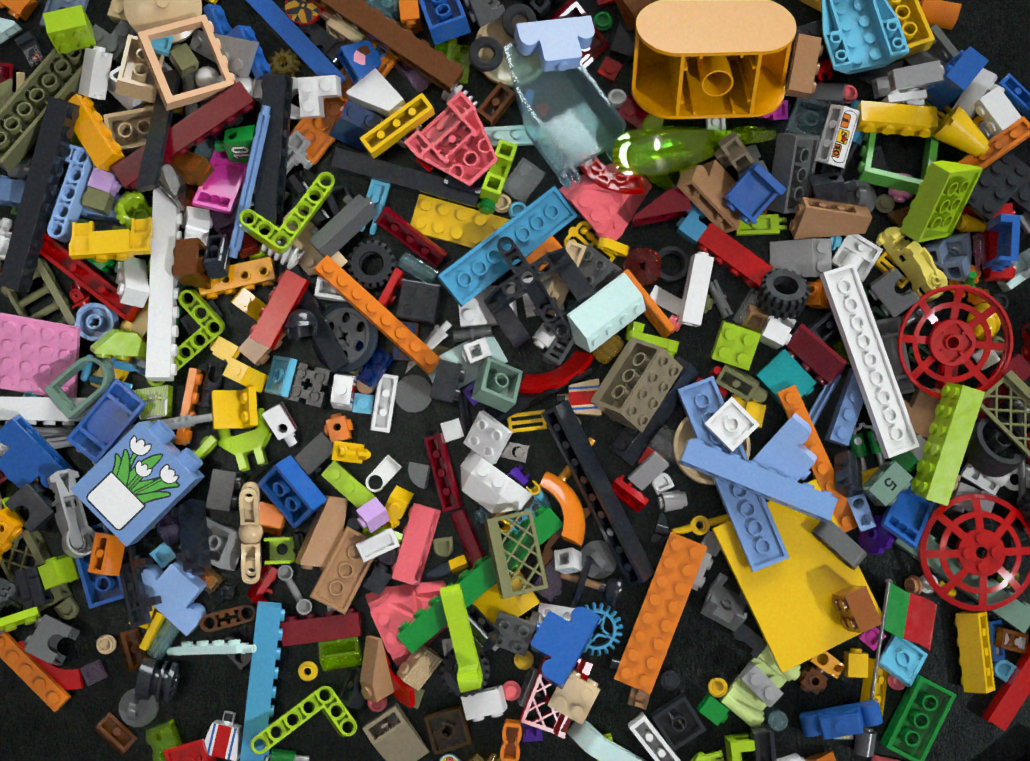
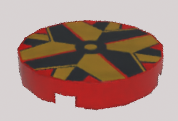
(302, 11)

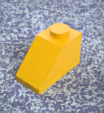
(245, 375)

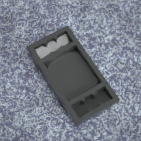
(889, 331)

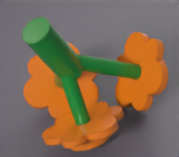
(971, 280)

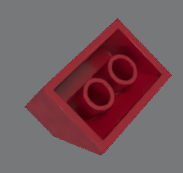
(815, 356)

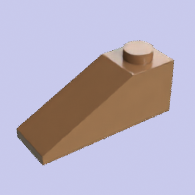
(375, 673)

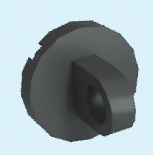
(863, 196)
(603, 559)
(137, 711)

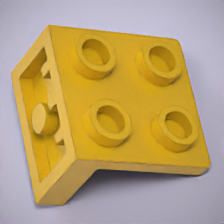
(234, 408)

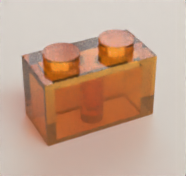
(193, 168)

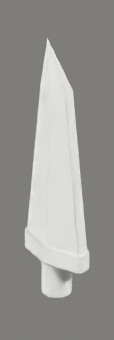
(433, 339)

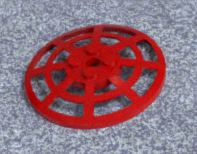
(963, 334)
(966, 552)

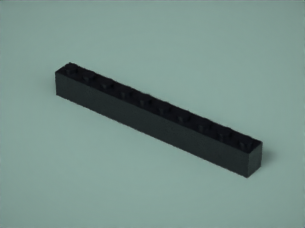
(39, 194)
(598, 493)

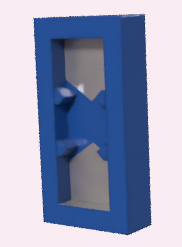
(997, 653)

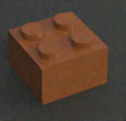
(856, 609)

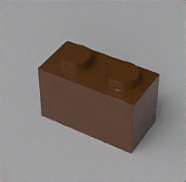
(496, 104)

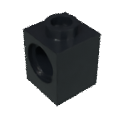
(376, 577)

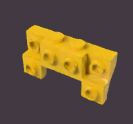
(111, 243)

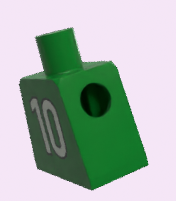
(237, 143)

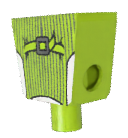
(158, 402)

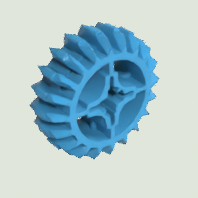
(611, 637)

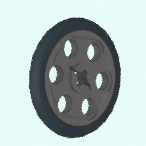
(368, 336)

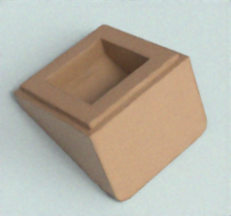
(755, 318)

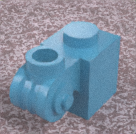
(691, 227)

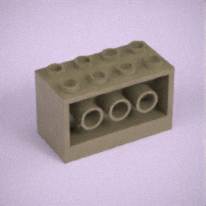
(636, 384)

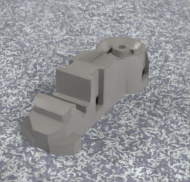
(70, 519)

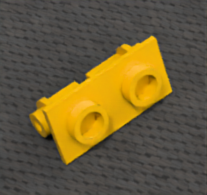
(349, 452)

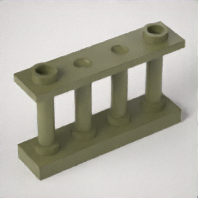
(52, 287)

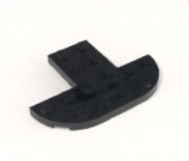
(999, 182)

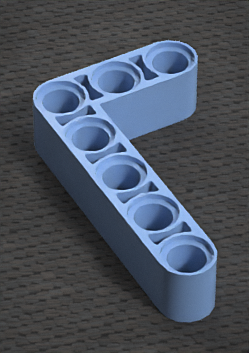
(71, 185)

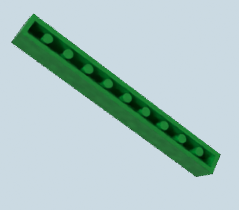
(475, 581)

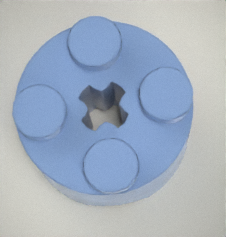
(87, 320)

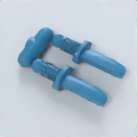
(86, 371)

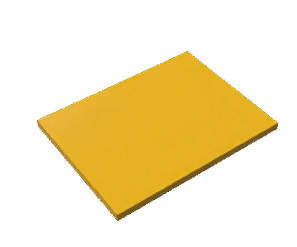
(795, 594)

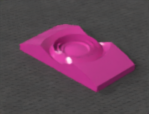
(223, 186)

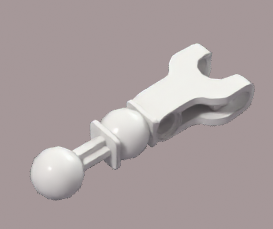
(208, 76)

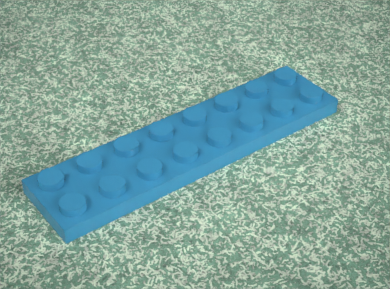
(528, 231)

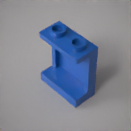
(753, 193)
(1008, 241)

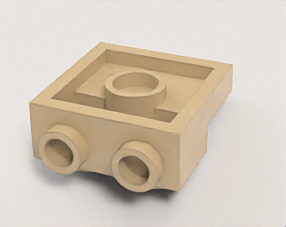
(575, 697)

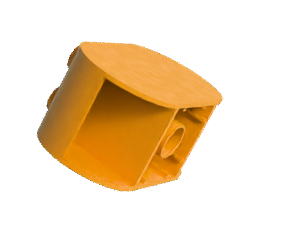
(711, 58)

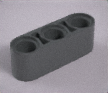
(839, 543)

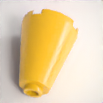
(962, 133)

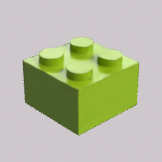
(69, 29)
(735, 345)

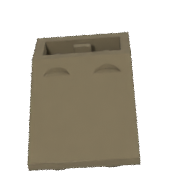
(395, 736)

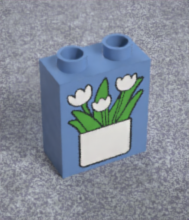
(139, 481)

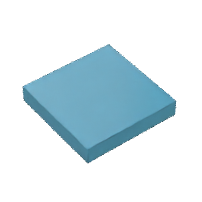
(280, 376)
(902, 659)

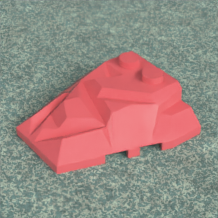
(455, 142)
(603, 209)
(396, 606)

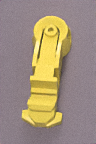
(918, 264)

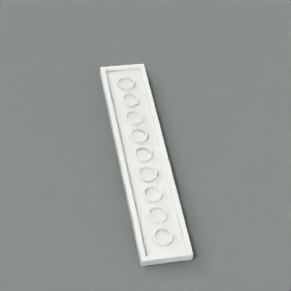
(869, 360)

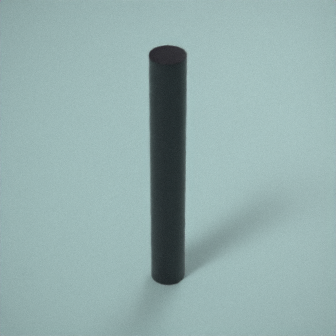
(581, 582)

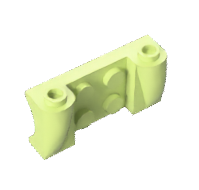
(744, 701)

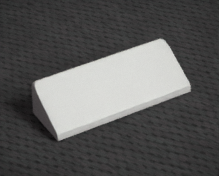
(384, 403)

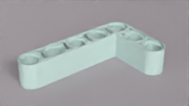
(597, 745)

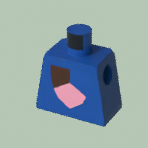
(360, 59)

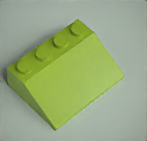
(940, 200)

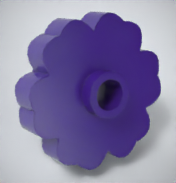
(876, 538)

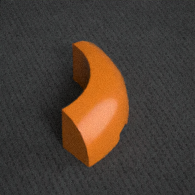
(571, 506)

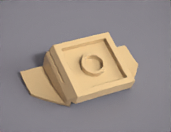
(311, 257)

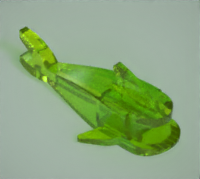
(668, 149)

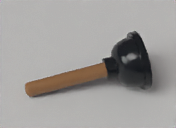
(611, 589)

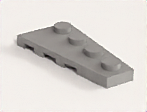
(238, 51)

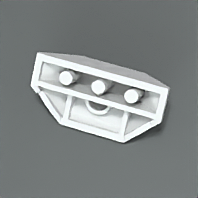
(491, 486)

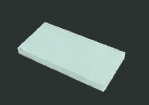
(455, 355)

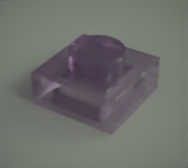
(93, 672)

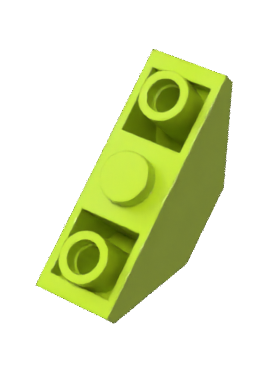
(120, 343)

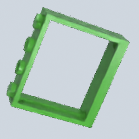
(890, 179)

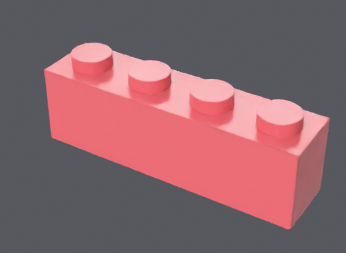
(415, 544)

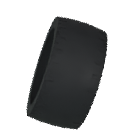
(992, 450)

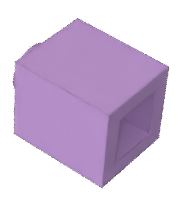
(104, 181)
(372, 515)

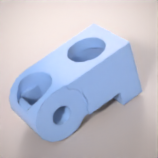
(862, 512)

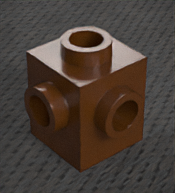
(806, 677)

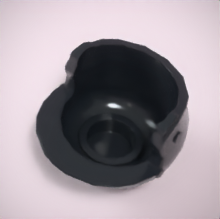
(301, 324)

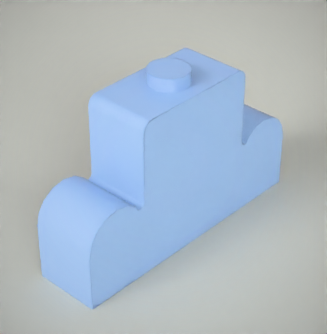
(555, 41)
(786, 450)
(177, 593)

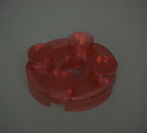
(652, 266)

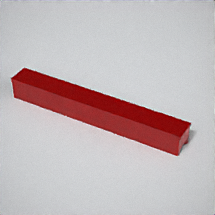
(87, 278)
(1010, 695)

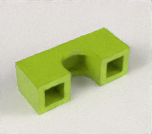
(499, 171)
(347, 484)

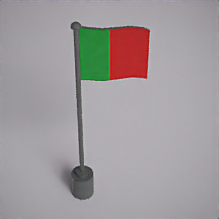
(907, 618)

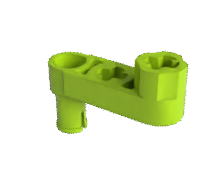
(636, 329)

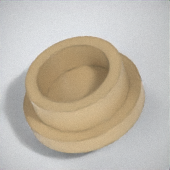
(504, 204)
(106, 644)

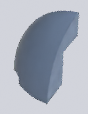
(952, 255)

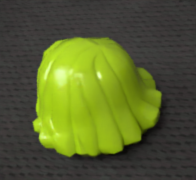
(132, 206)

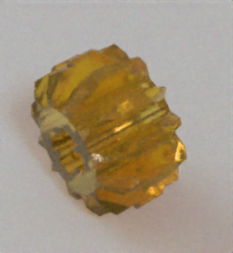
(282, 57)
(608, 349)

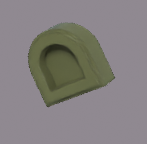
(443, 546)
(68, 608)

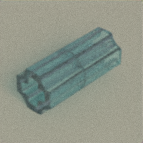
(417, 268)
(163, 640)

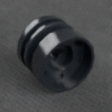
(157, 680)

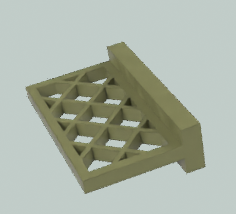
(1021, 393)
(40, 552)
(499, 559)

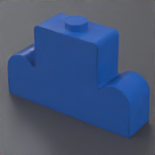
(28, 454)
(563, 642)
(841, 719)

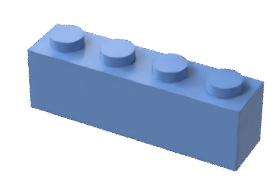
(846, 412)

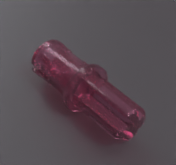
(979, 251)

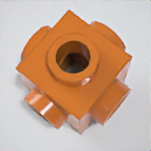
(817, 296)
(344, 432)

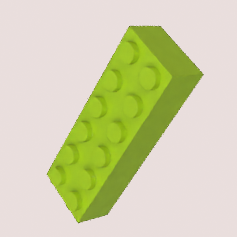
(947, 442)

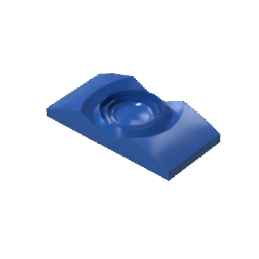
(106, 421)
(907, 517)

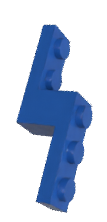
(221, 26)

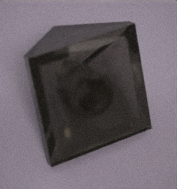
(173, 186)

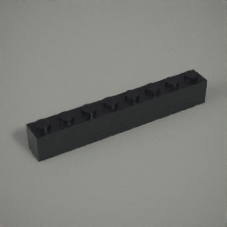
(272, 169)

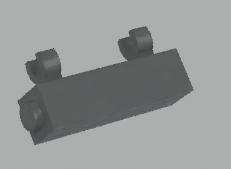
(343, 225)

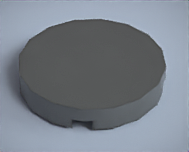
(413, 393)

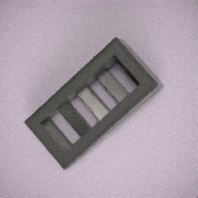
(552, 360)

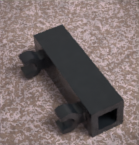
(193, 536)

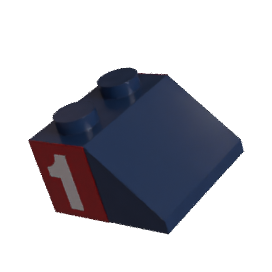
(353, 123)

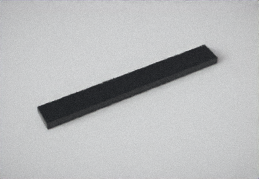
(157, 138)

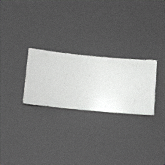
(666, 300)

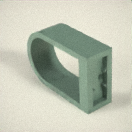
(64, 402)

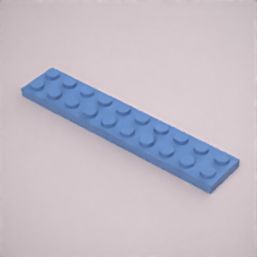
(746, 511)

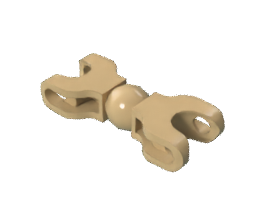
(250, 532)

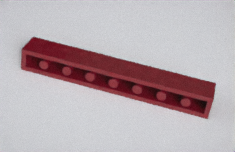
(191, 131)

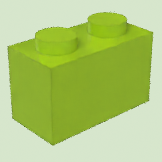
(58, 571)

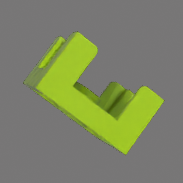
(736, 744)

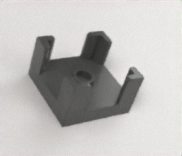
(724, 605)

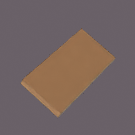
(342, 573)

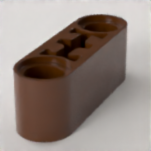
(219, 624)

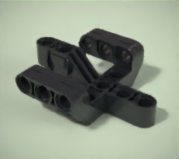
(499, 299)

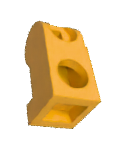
(828, 664)

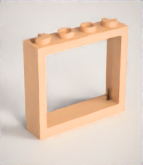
(172, 102)

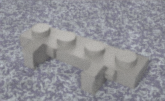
(297, 153)

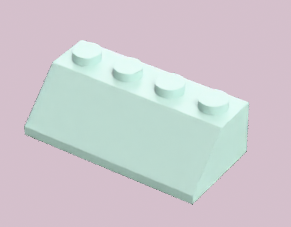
(605, 313)

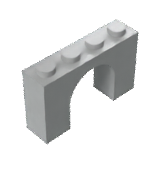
(908, 78)

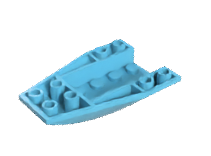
(861, 34)

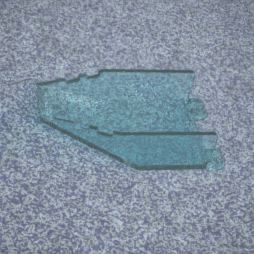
(563, 113)

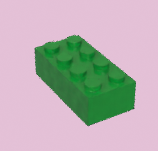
(918, 719)

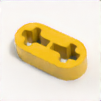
(613, 247)

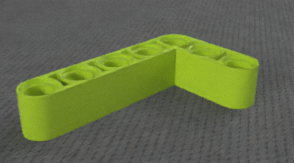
(294, 217)
(205, 329)
(469, 672)
(302, 716)

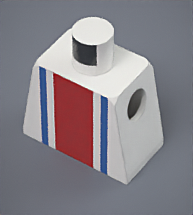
(343, 391)
(279, 415)
(225, 738)

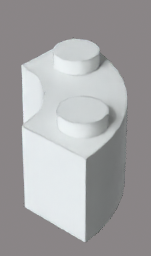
(197, 223)

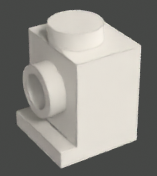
(480, 345)

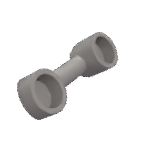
(303, 605)

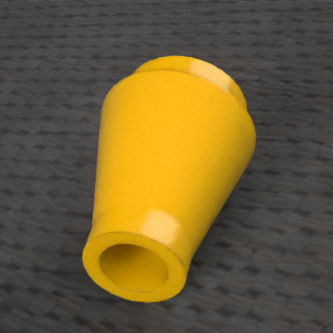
(970, 224)

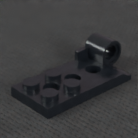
(319, 38)

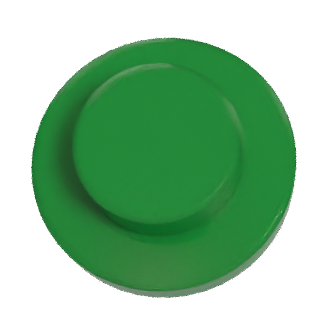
(602, 21)
(486, 206)

